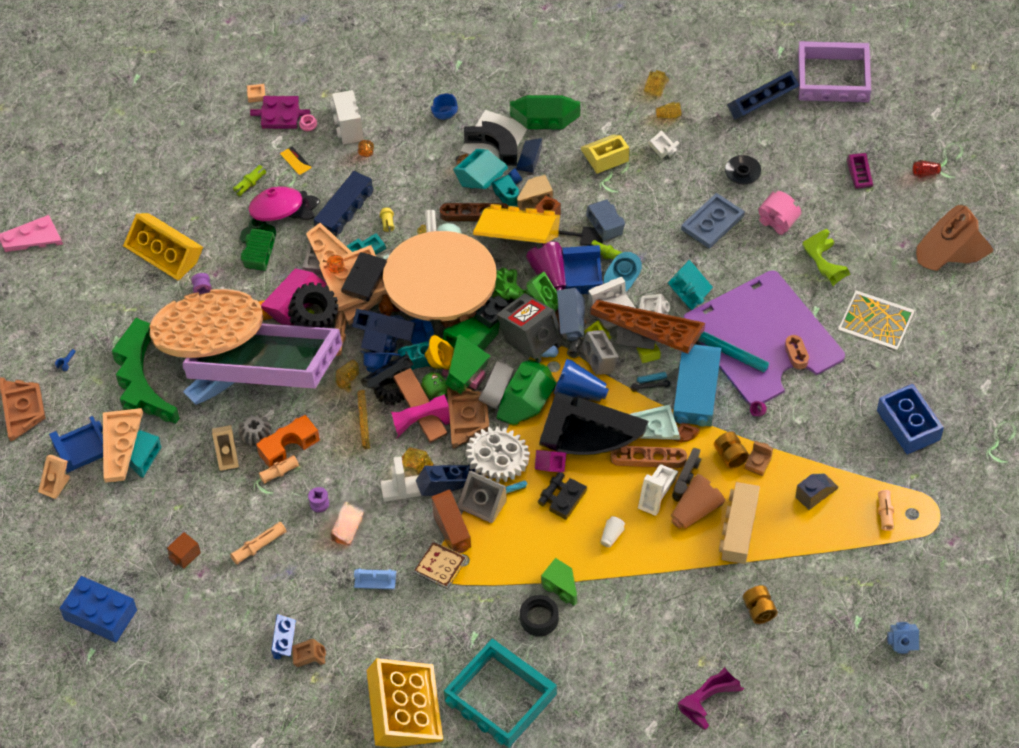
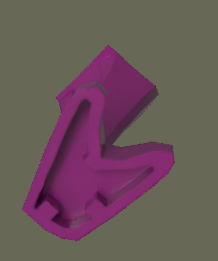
(691, 704)

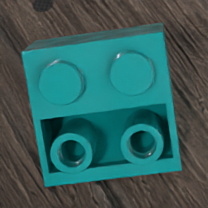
(479, 169)

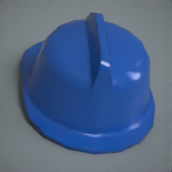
(376, 360)

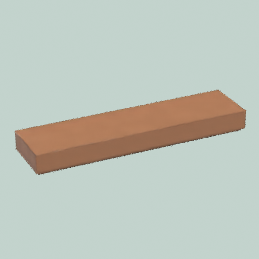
(416, 396)

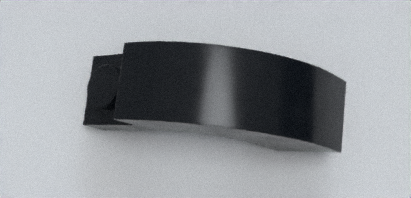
(496, 136)

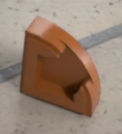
(687, 432)

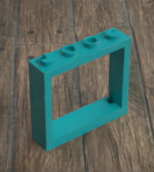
(520, 668)

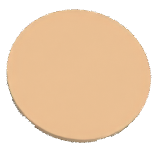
(439, 275)
(206, 323)

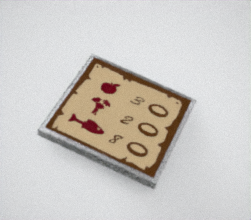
(439, 564)

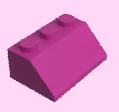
(278, 302)

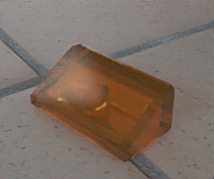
(346, 524)

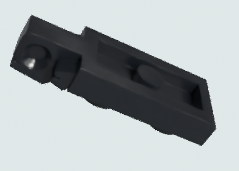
(387, 371)

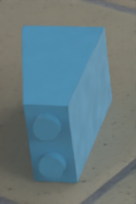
(697, 385)

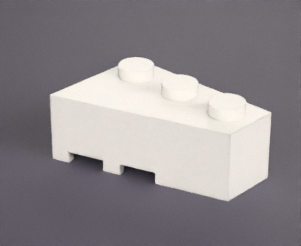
(347, 117)

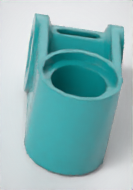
(506, 190)
(416, 354)

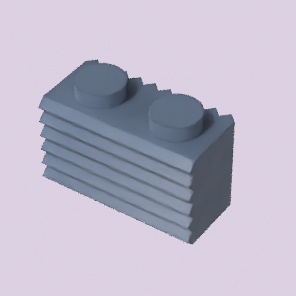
(605, 219)

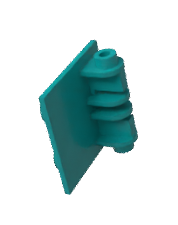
(690, 285)

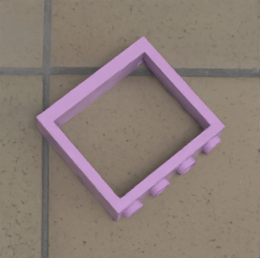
(834, 50)

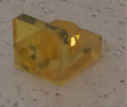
(346, 374)
(416, 459)

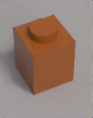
(183, 550)

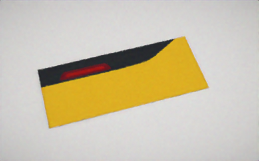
(295, 160)

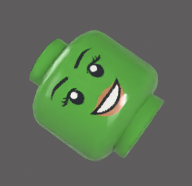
(434, 385)

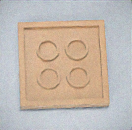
(336, 281)

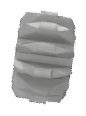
(254, 429)

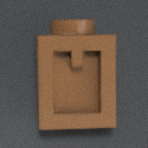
(759, 458)
(308, 652)

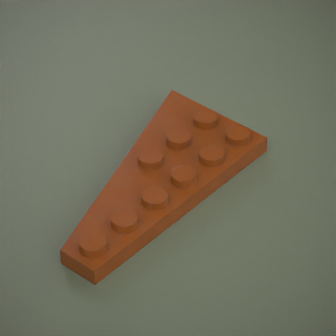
(663, 328)

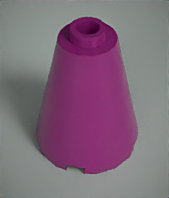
(549, 260)

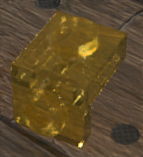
(656, 83)

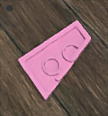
(30, 234)

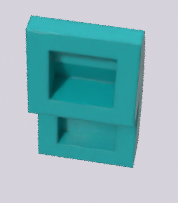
(374, 240)

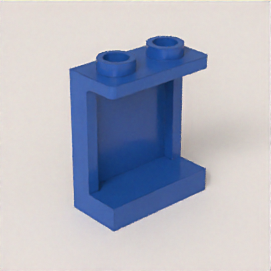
(582, 268)
(80, 445)

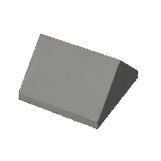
(482, 497)

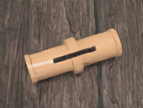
(278, 469)
(885, 510)

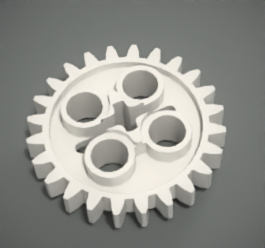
(497, 454)

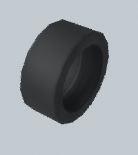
(539, 601)

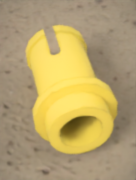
(386, 215)

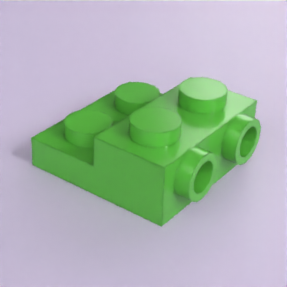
(543, 290)

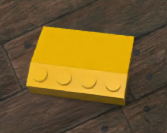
(518, 224)
(403, 703)

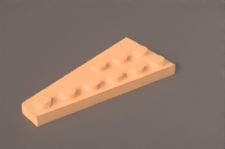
(325, 245)

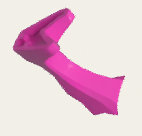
(436, 407)

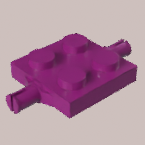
(280, 112)

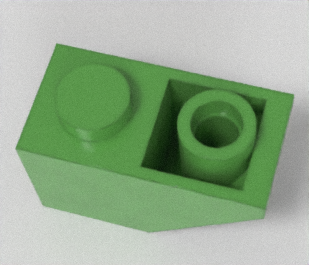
(560, 580)

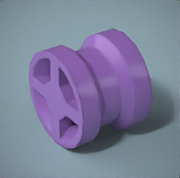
(201, 283)
(317, 504)

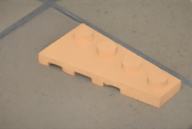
(119, 437)

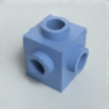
(903, 637)

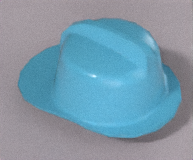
(624, 265)

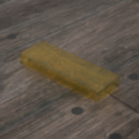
(364, 427)

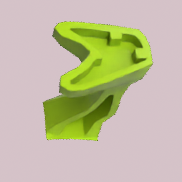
(814, 247)

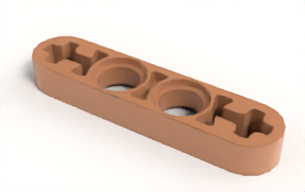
(648, 460)

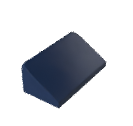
(529, 155)

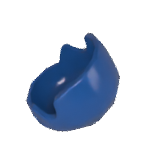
(444, 106)

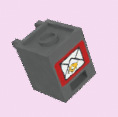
(530, 326)

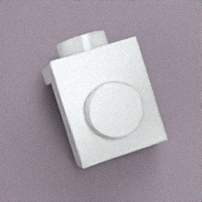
(663, 145)

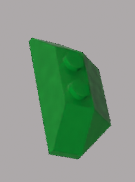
(545, 111)
(526, 393)

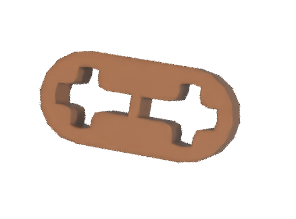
(800, 350)

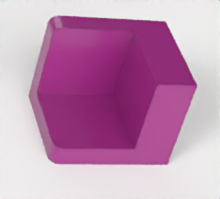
(550, 461)

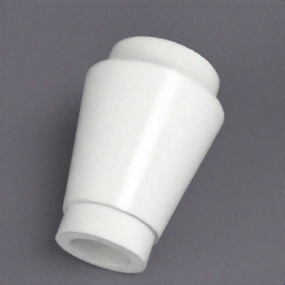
(612, 530)

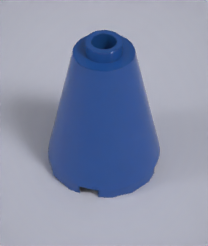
(580, 383)

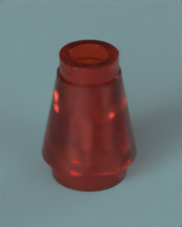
(926, 168)

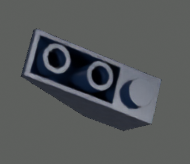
(384, 324)
(441, 478)

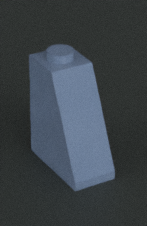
(571, 313)

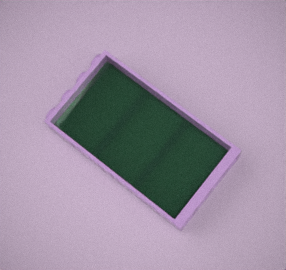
(272, 357)

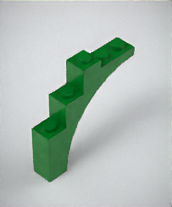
(130, 355)

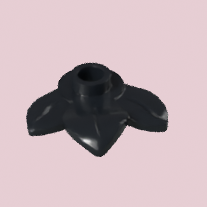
(308, 204)

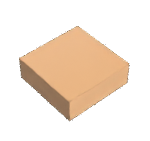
(255, 92)

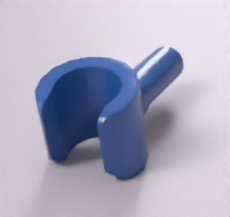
(64, 361)

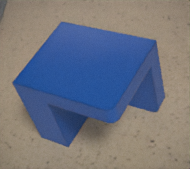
(422, 331)

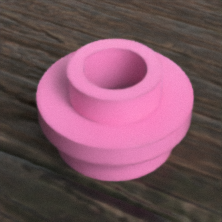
(308, 123)

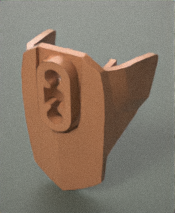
(953, 240)

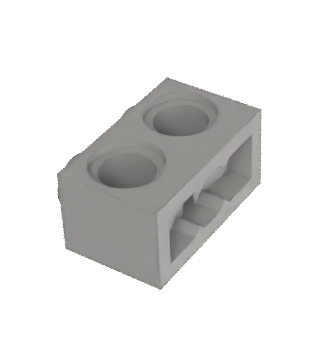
(599, 352)

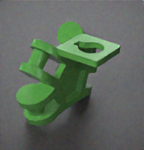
(505, 289)

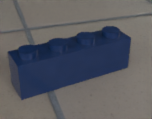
(763, 95)
(345, 203)

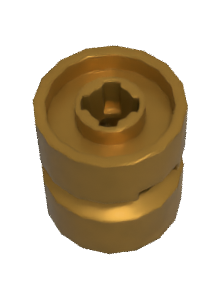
(731, 450)
(760, 604)

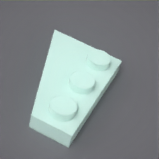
(661, 423)

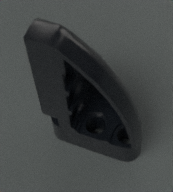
(588, 427)

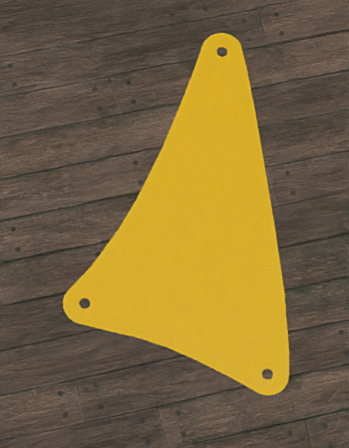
(530, 536)

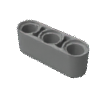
(496, 384)

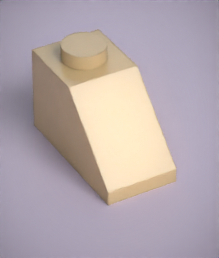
(534, 192)
(225, 447)

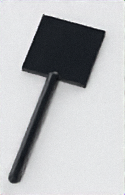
(587, 236)

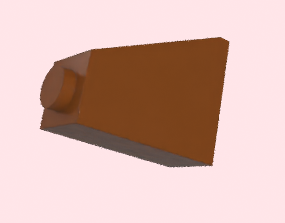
(450, 522)

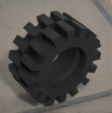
(388, 395)

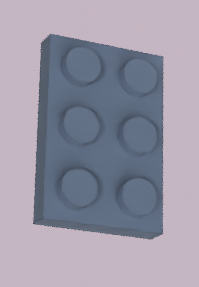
(712, 220)

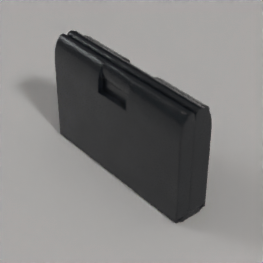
(364, 276)

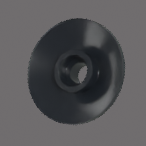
(743, 169)

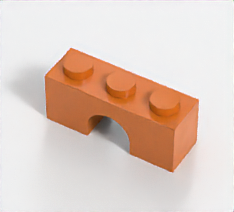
(300, 432)

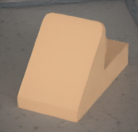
(53, 476)

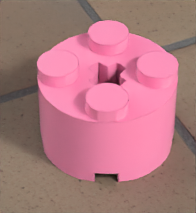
(779, 212)

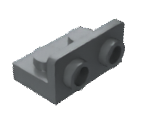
(633, 339)

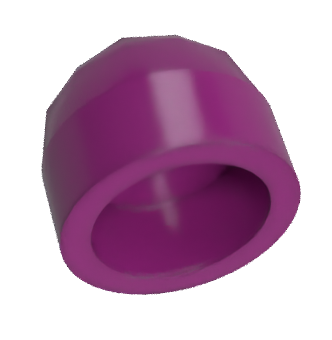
(755, 411)

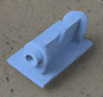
(375, 579)

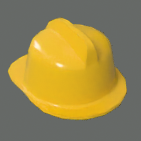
(439, 353)

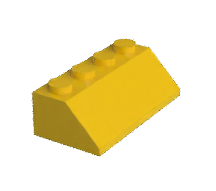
(162, 245)

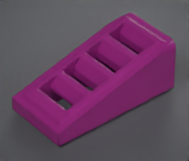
(859, 158)

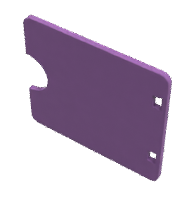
(759, 325)

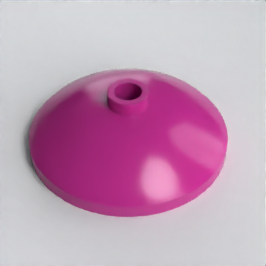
(275, 203)

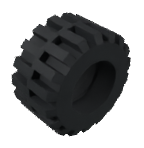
(317, 295)

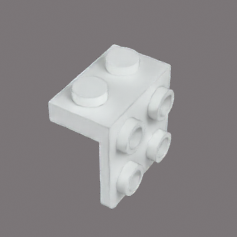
(612, 292)

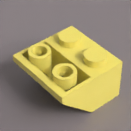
(606, 153)

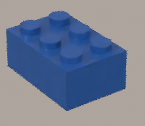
(910, 419)
(98, 609)

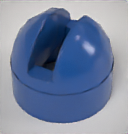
(515, 176)

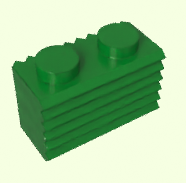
(258, 249)

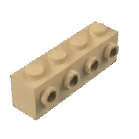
(740, 522)

